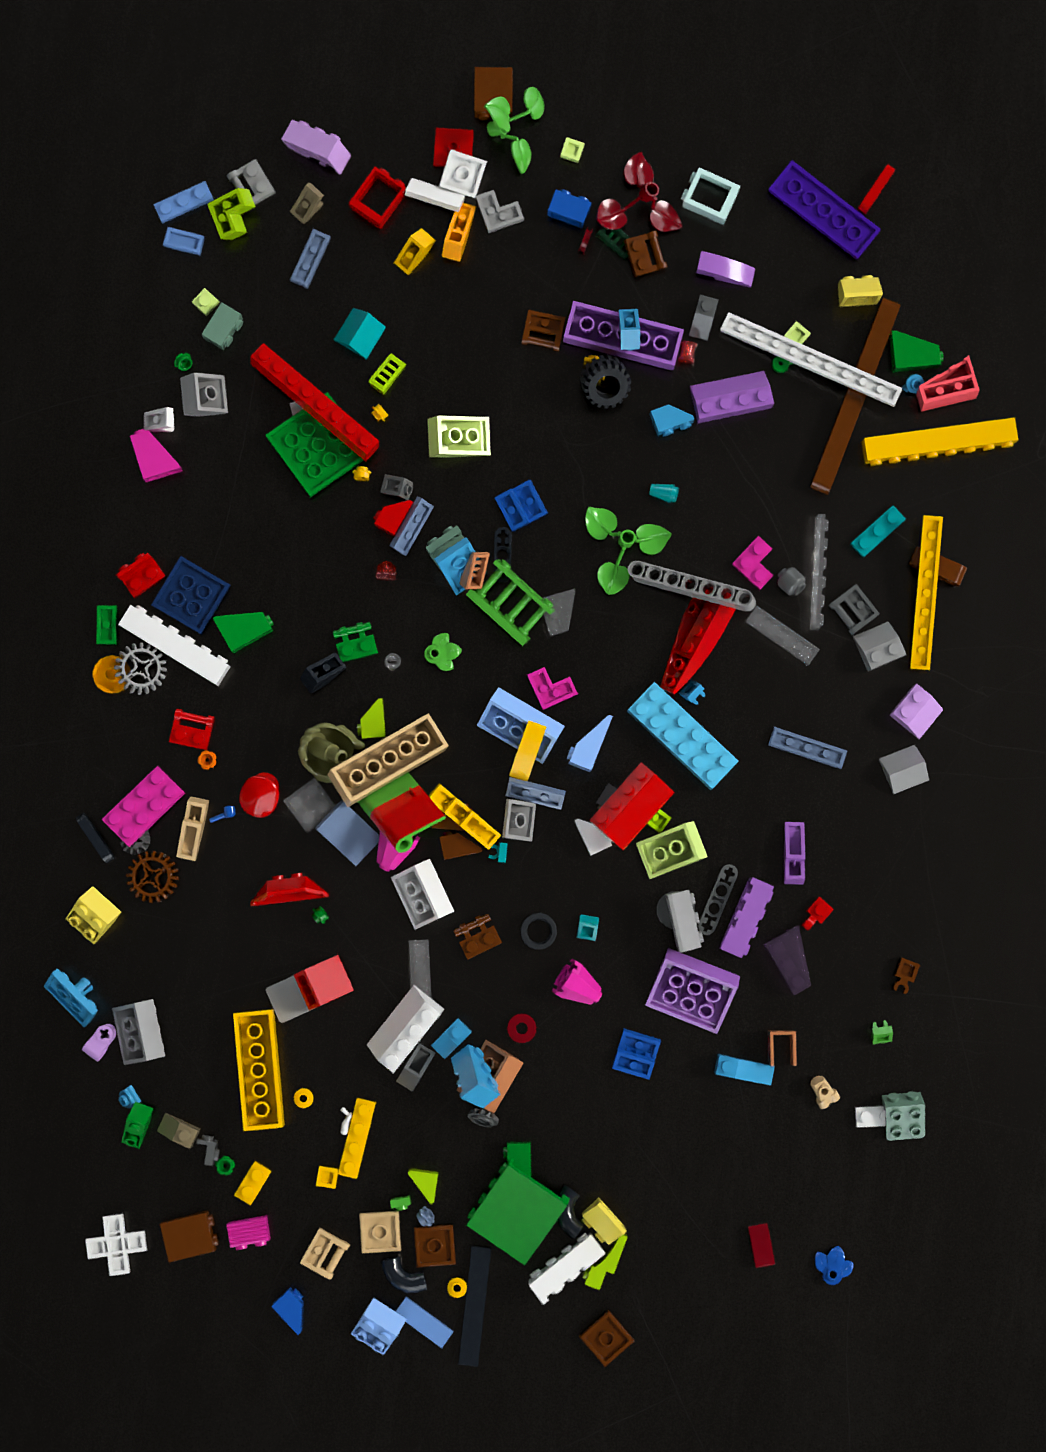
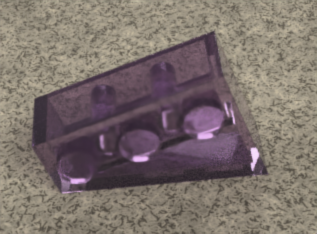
(789, 958)

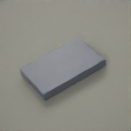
(348, 833)

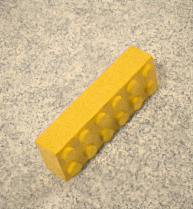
(258, 1070)

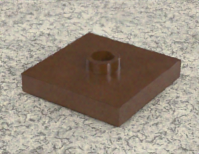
(434, 1245)
(606, 1338)

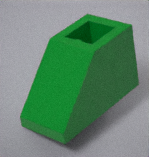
(137, 1125)

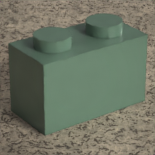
(222, 326)

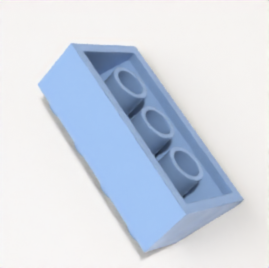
(507, 720)

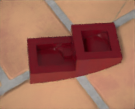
(761, 1245)

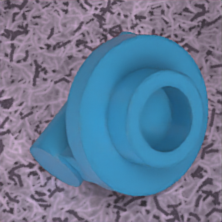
(912, 383)
(128, 1097)

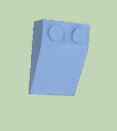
(587, 748)

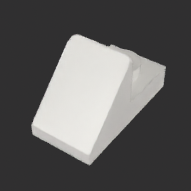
(159, 420)

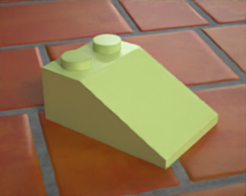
(458, 436)
(671, 849)

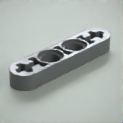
(714, 898)

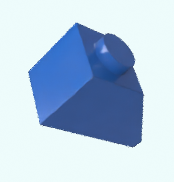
(290, 1308)

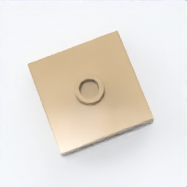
(380, 1232)

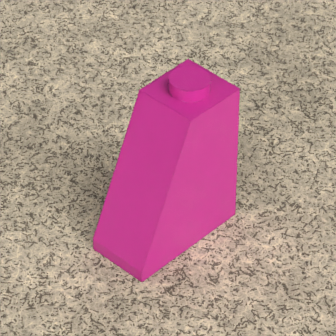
(152, 456)

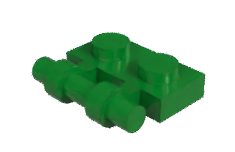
(355, 648)

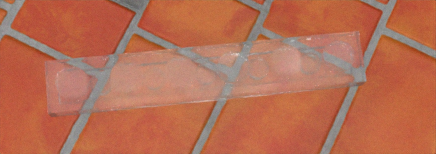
(818, 579)

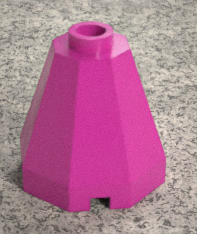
(387, 854)
(577, 984)

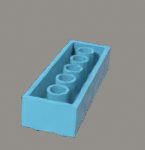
(682, 736)

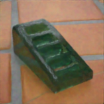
(612, 244)

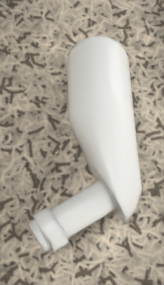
(345, 1124)

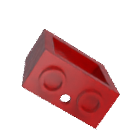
(367, 213)

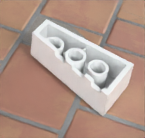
(565, 1267)

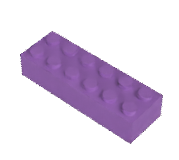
(599, 331)

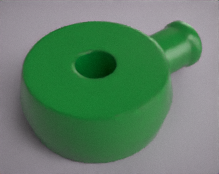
(780, 368)

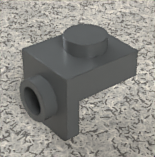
(212, 1152)

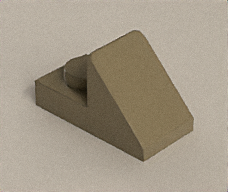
(307, 203)

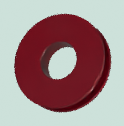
(585, 240)
(521, 1018)

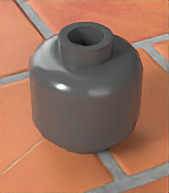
(791, 581)

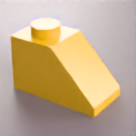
(414, 251)

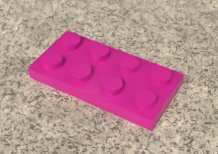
(143, 806)

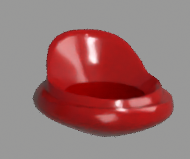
(260, 795)

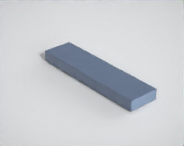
(807, 748)

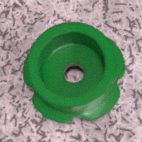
(183, 361)
(319, 915)
(225, 1170)

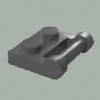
(858, 604)

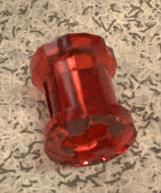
(687, 352)

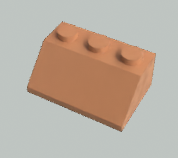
(503, 1069)

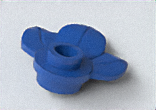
(833, 1262)

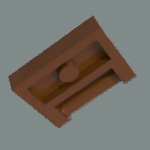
(639, 255)
(544, 324)

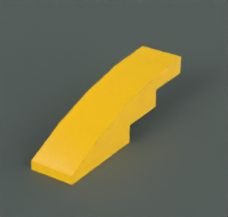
(464, 816)

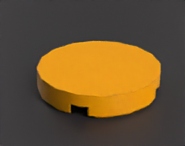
(105, 674)

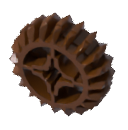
(147, 869)

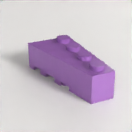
(746, 916)

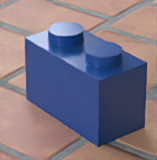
(569, 208)

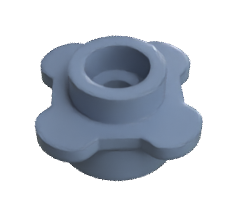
(425, 1217)

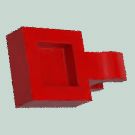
(818, 912)

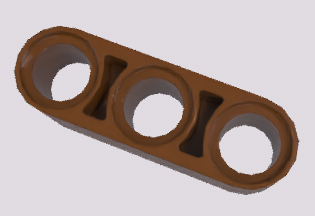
(948, 570)

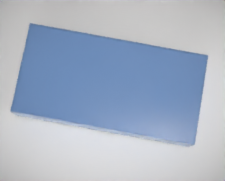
(183, 241)

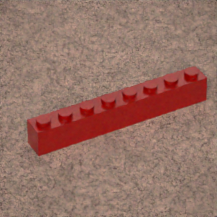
(314, 402)

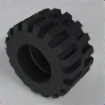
(611, 394)

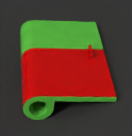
(401, 811)

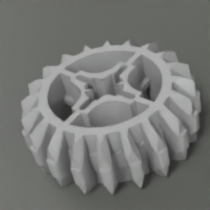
(135, 661)

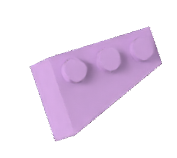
(316, 144)

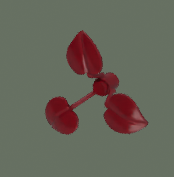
(639, 172)

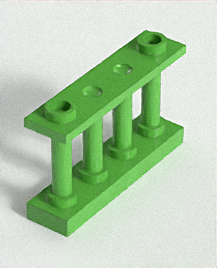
(492, 608)

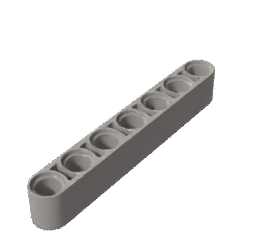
(698, 591)

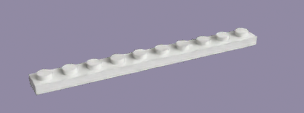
(811, 359)

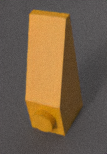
(458, 232)

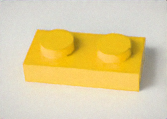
(252, 1183)

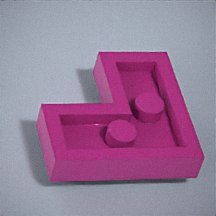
(749, 563)
(548, 693)

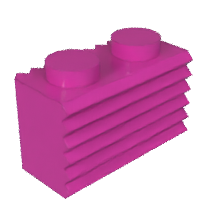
(248, 1232)

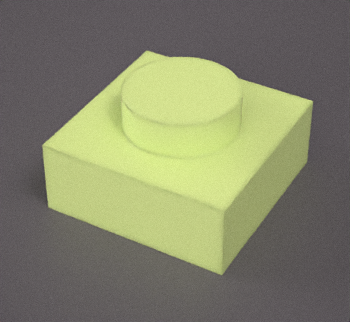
(572, 150)
(205, 302)
(797, 333)

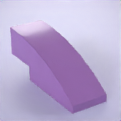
(725, 269)
(794, 853)

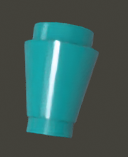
(665, 492)

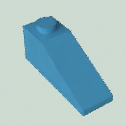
(744, 1069)

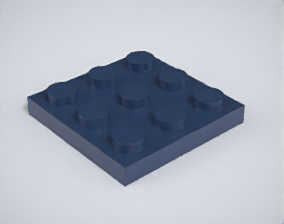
(190, 595)

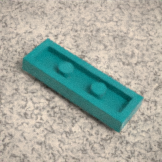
(878, 531)

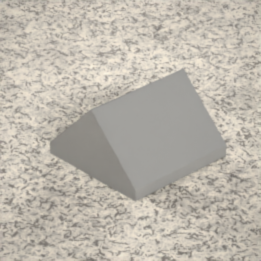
(904, 769)
(519, 820)

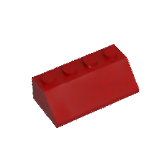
(632, 806)

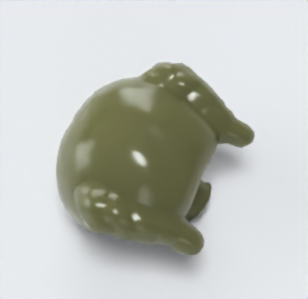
(326, 747)

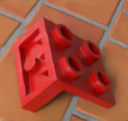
(140, 574)

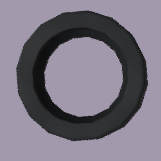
(553, 931)

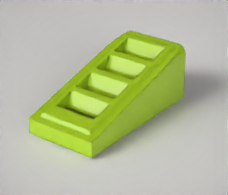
(375, 384)

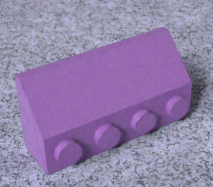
(731, 396)

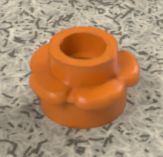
(202, 759)

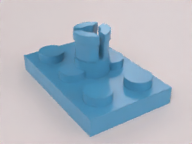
(453, 563)
(72, 996)

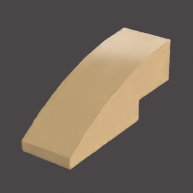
(192, 828)

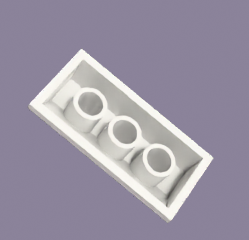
(404, 1028)

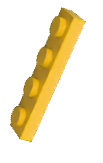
(357, 1138)

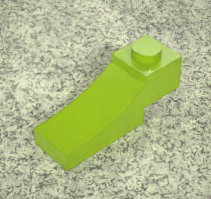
(596, 1272)

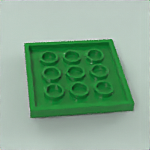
(312, 451)

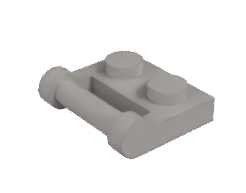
(255, 178)

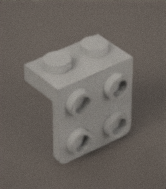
(287, 999)

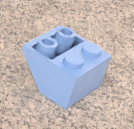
(378, 1326)

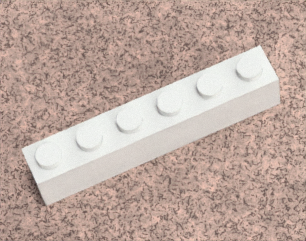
(174, 645)

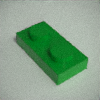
(106, 625)

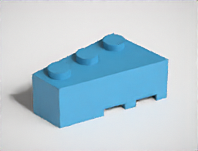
(474, 1077)

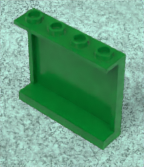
(516, 1212)

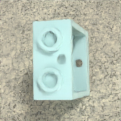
(703, 210)

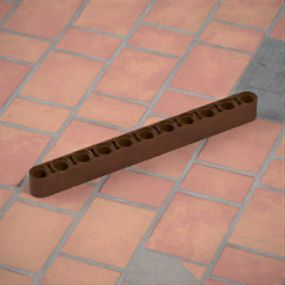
(853, 399)

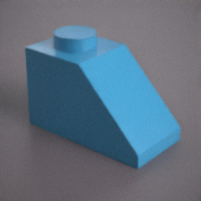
(629, 329)
(451, 1038)

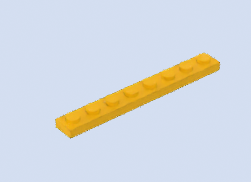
(926, 592)

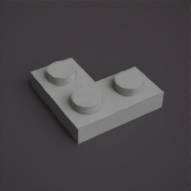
(496, 216)

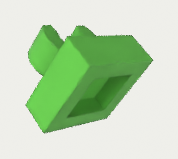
(881, 1034)

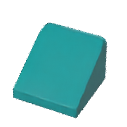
(587, 927)

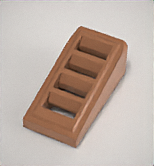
(478, 577)

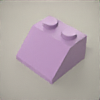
(916, 711)

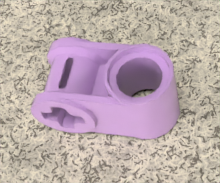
(98, 1044)

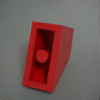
(392, 516)

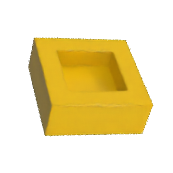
(327, 1177)

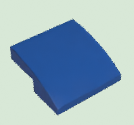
(521, 505)
(636, 1054)

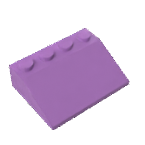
(692, 990)

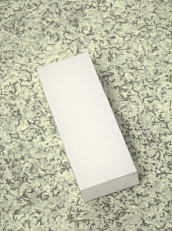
(434, 195)

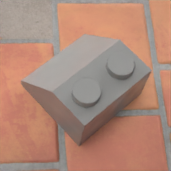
(203, 394)
(879, 646)

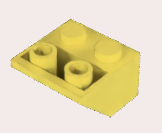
(93, 915)

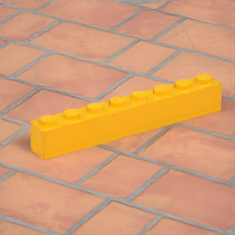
(939, 440)

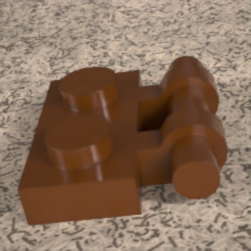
(481, 941)

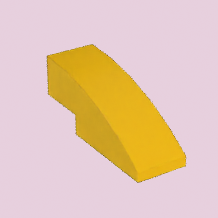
(527, 751)

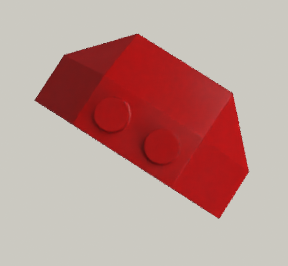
(288, 890)

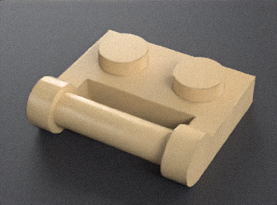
(318, 1251)

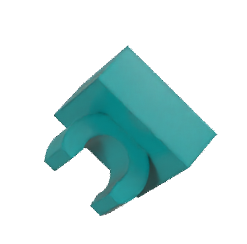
(501, 852)

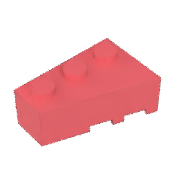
(949, 387)

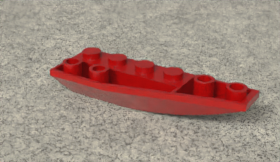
(696, 637)

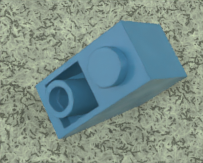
(670, 418)

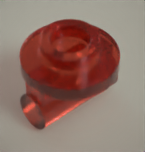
(386, 571)

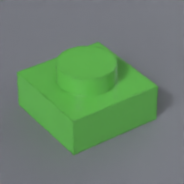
(400, 1203)

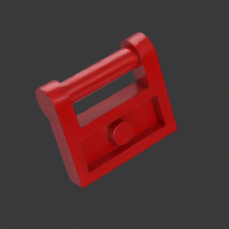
(188, 735)

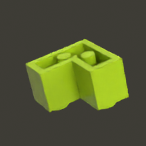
(227, 212)

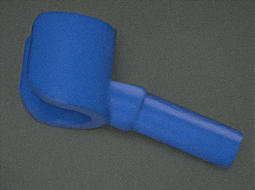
(229, 811)

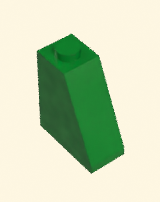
(913, 353)
(243, 629)

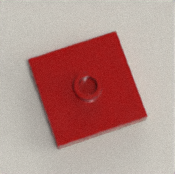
(454, 139)

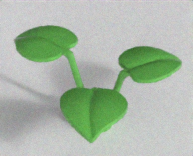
(499, 111)
(650, 538)

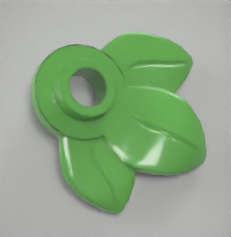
(445, 652)

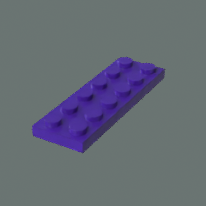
(824, 210)

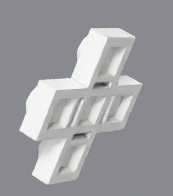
(116, 1244)

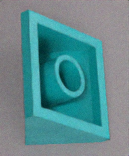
(360, 332)

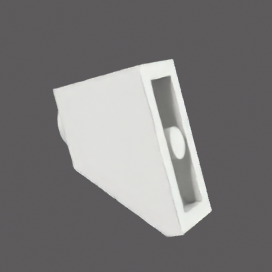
(592, 837)

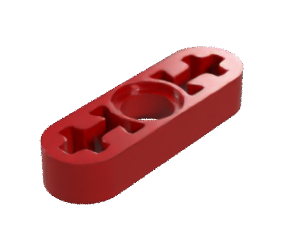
(876, 189)

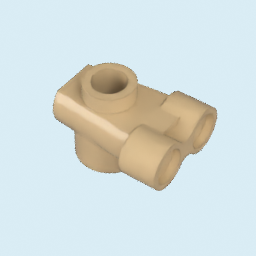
(824, 1092)

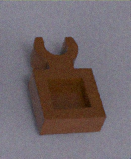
(906, 972)

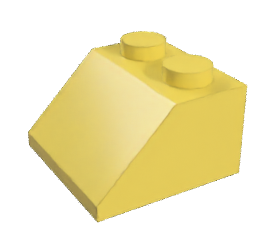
(859, 291)
(603, 1221)

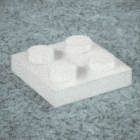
(463, 173)

